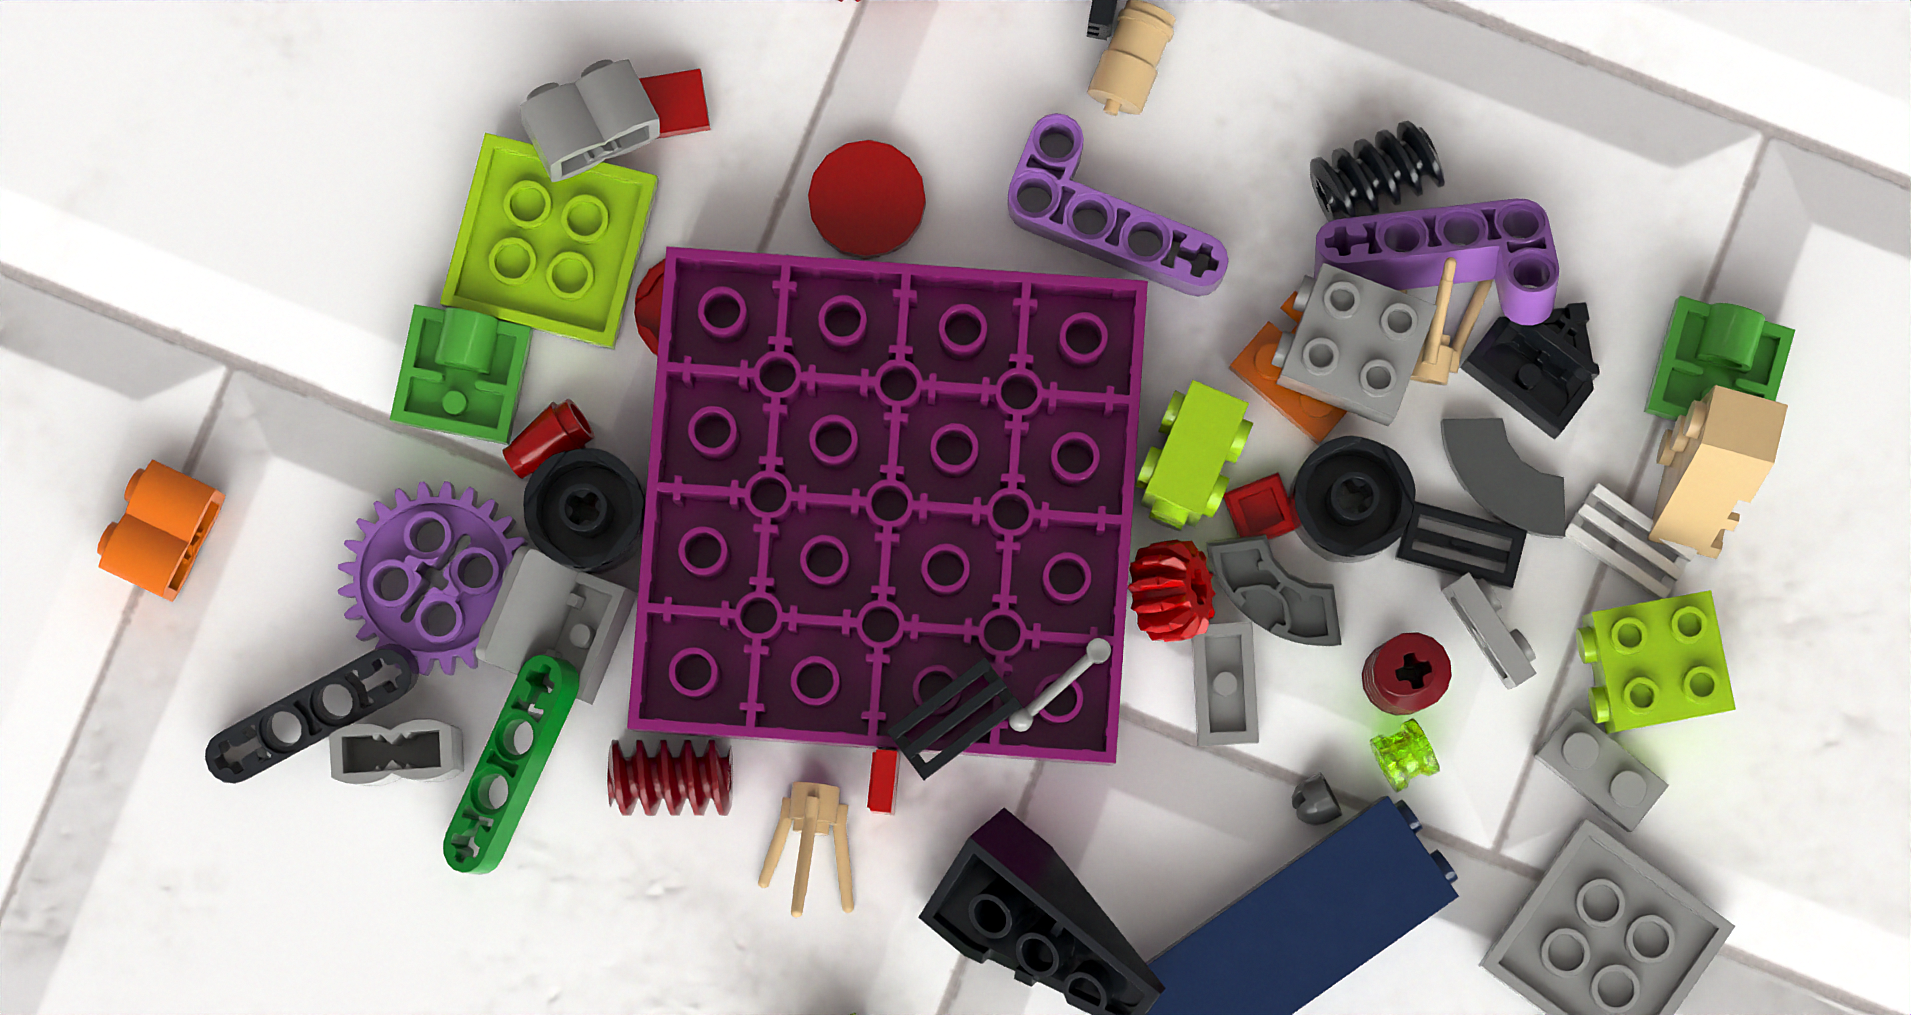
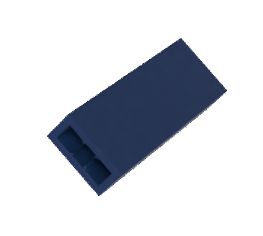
(1309, 920)

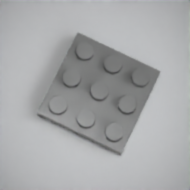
(1605, 934)

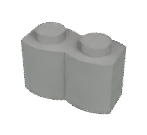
(589, 119)
(380, 755)

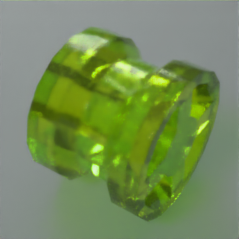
(1404, 755)

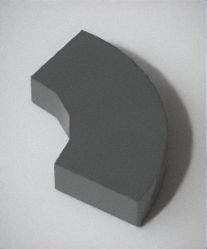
(1501, 480)
(1273, 596)

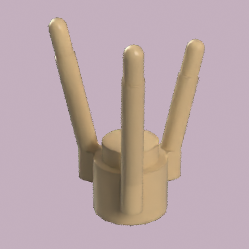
(1436, 356)
(813, 811)

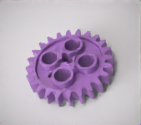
(394, 545)

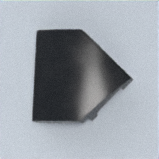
(1538, 368)

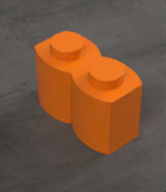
(160, 529)

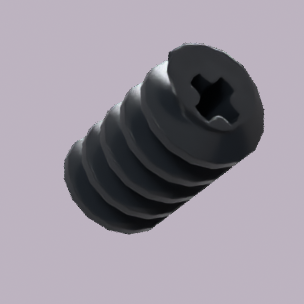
(1375, 171)

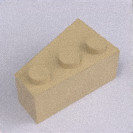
(1711, 463)

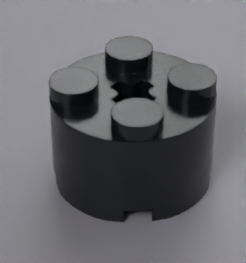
(1362, 467)
(584, 476)

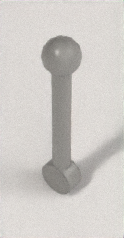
(1096, 652)

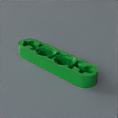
(518, 769)

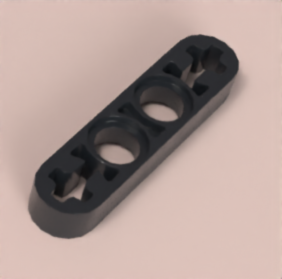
(312, 714)

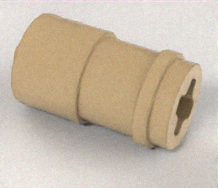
(1132, 57)

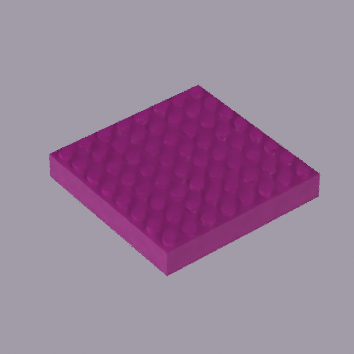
(881, 491)

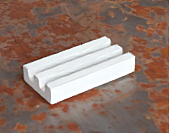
(1672, 570)

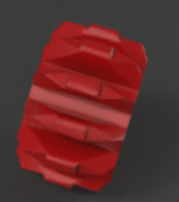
(1171, 590)

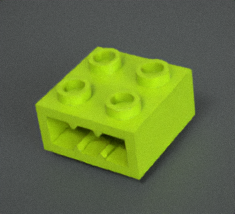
(1185, 475)
(1655, 662)

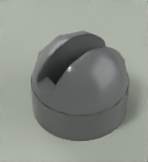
(1315, 801)

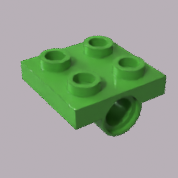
(1716, 347)
(461, 374)

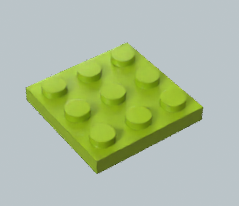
(549, 249)

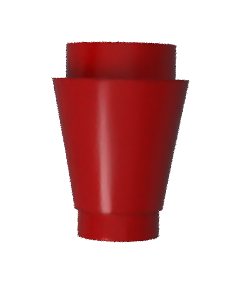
(550, 433)

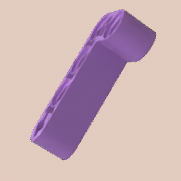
(1121, 217)
(1427, 235)

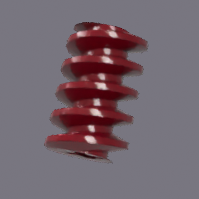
(1406, 651)
(670, 779)

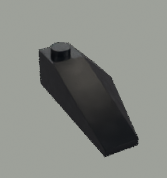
(1029, 912)

